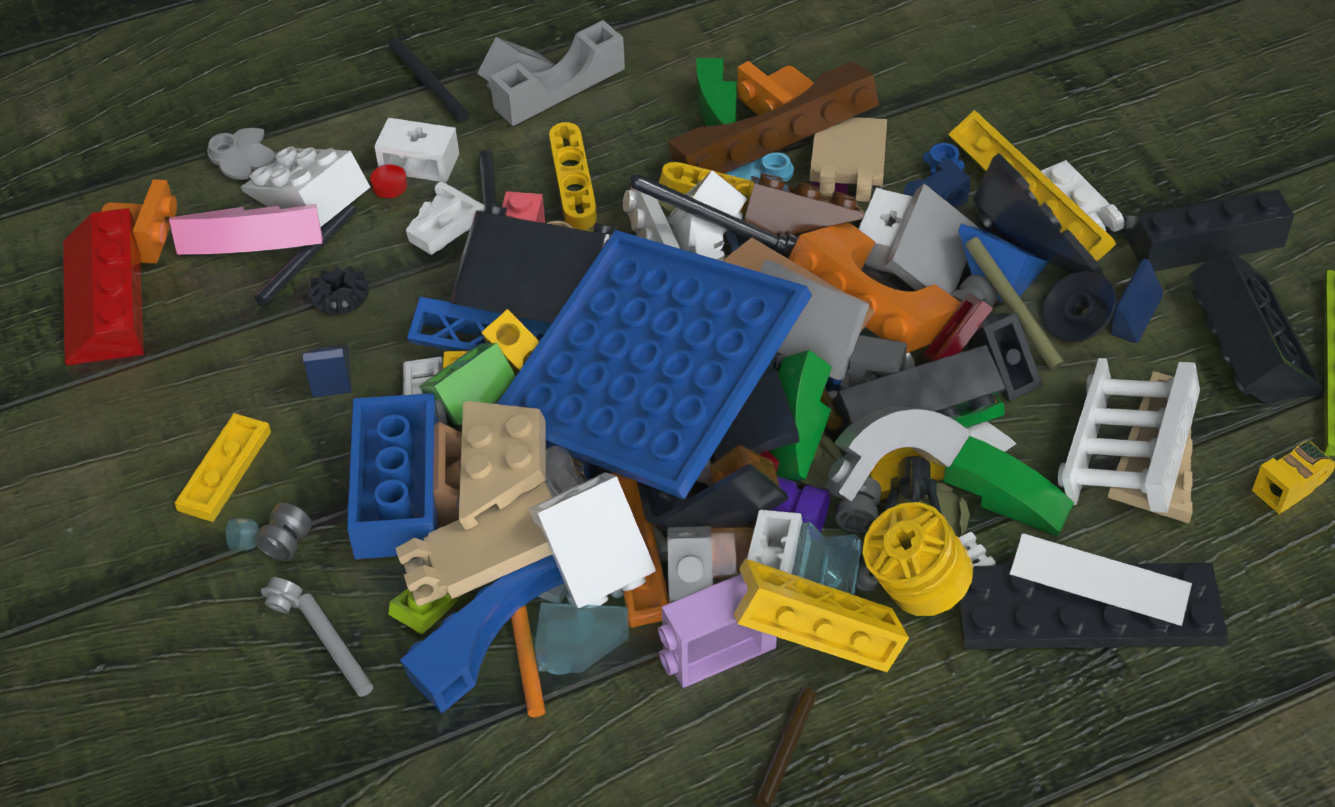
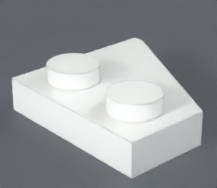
(443, 219)

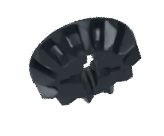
(343, 299)

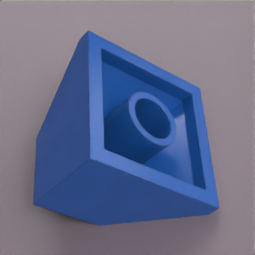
(1015, 263)

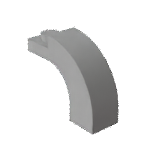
(888, 429)

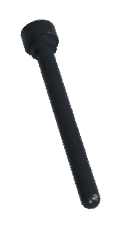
(780, 243)

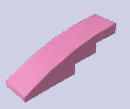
(246, 230)

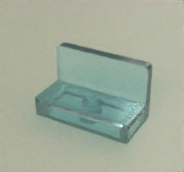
(827, 559)

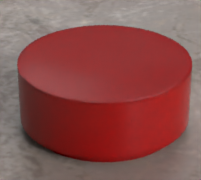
(388, 181)

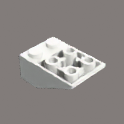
(308, 178)
(713, 192)

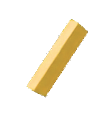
(223, 467)

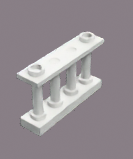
(1163, 451)

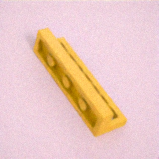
(819, 617)

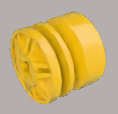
(918, 559)

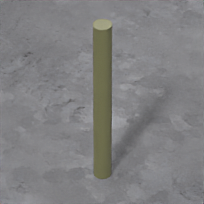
(1014, 303)

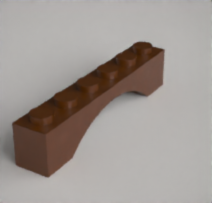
(827, 102)

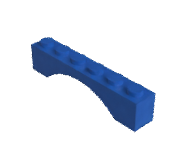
(451, 657)

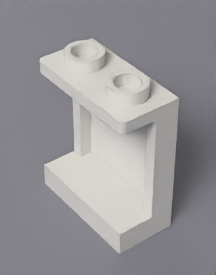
(594, 540)

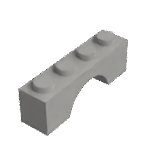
(591, 58)

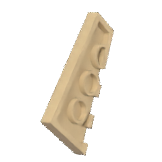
(1180, 504)

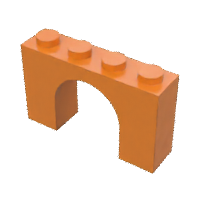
(901, 316)

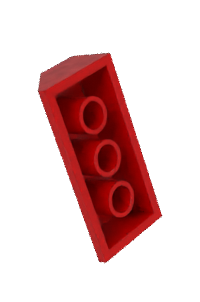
(102, 289)

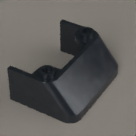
(725, 504)

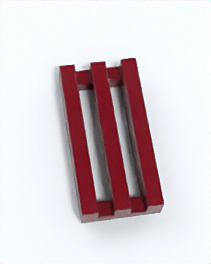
(958, 328)

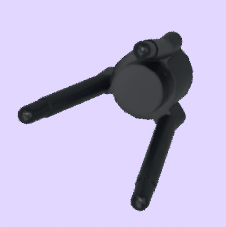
(913, 482)

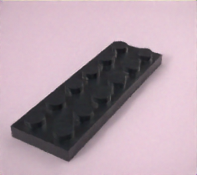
(1021, 613)

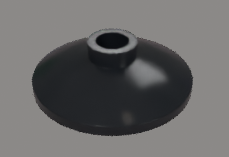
(1070, 298)

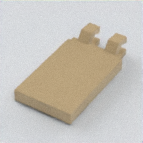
(851, 155)
(466, 559)

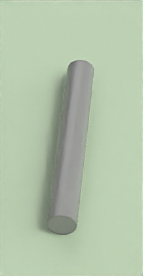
(335, 645)

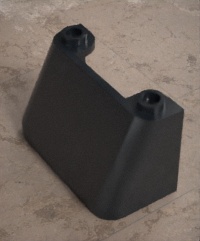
(524, 264)

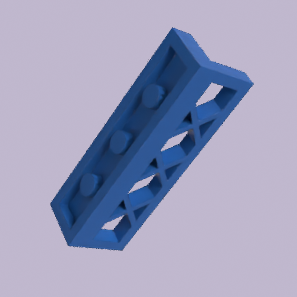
(460, 319)

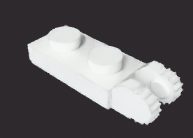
(1084, 195)

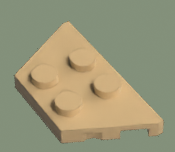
(499, 456)

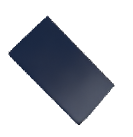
(1137, 304)

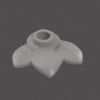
(240, 152)

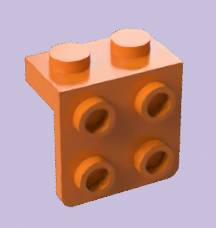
(769, 92)
(151, 219)

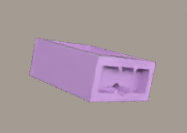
(703, 635)

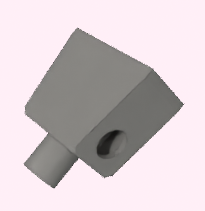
(689, 561)

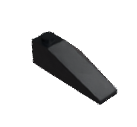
(1016, 216)

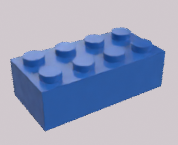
(391, 473)

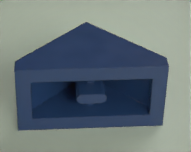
(328, 370)

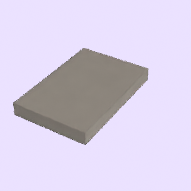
(929, 243)
(827, 323)

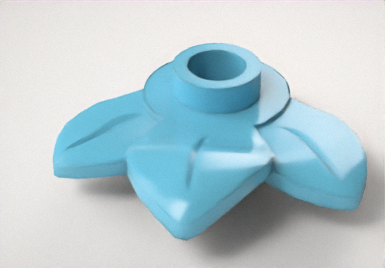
(772, 163)

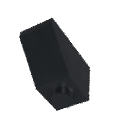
(1009, 352)

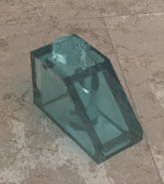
(577, 638)

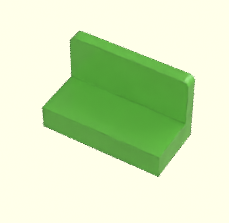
(476, 377)

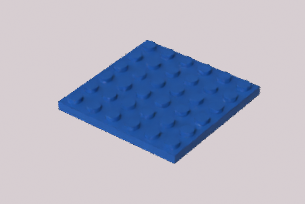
(655, 359)

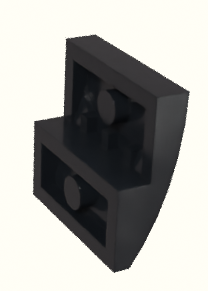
(763, 420)

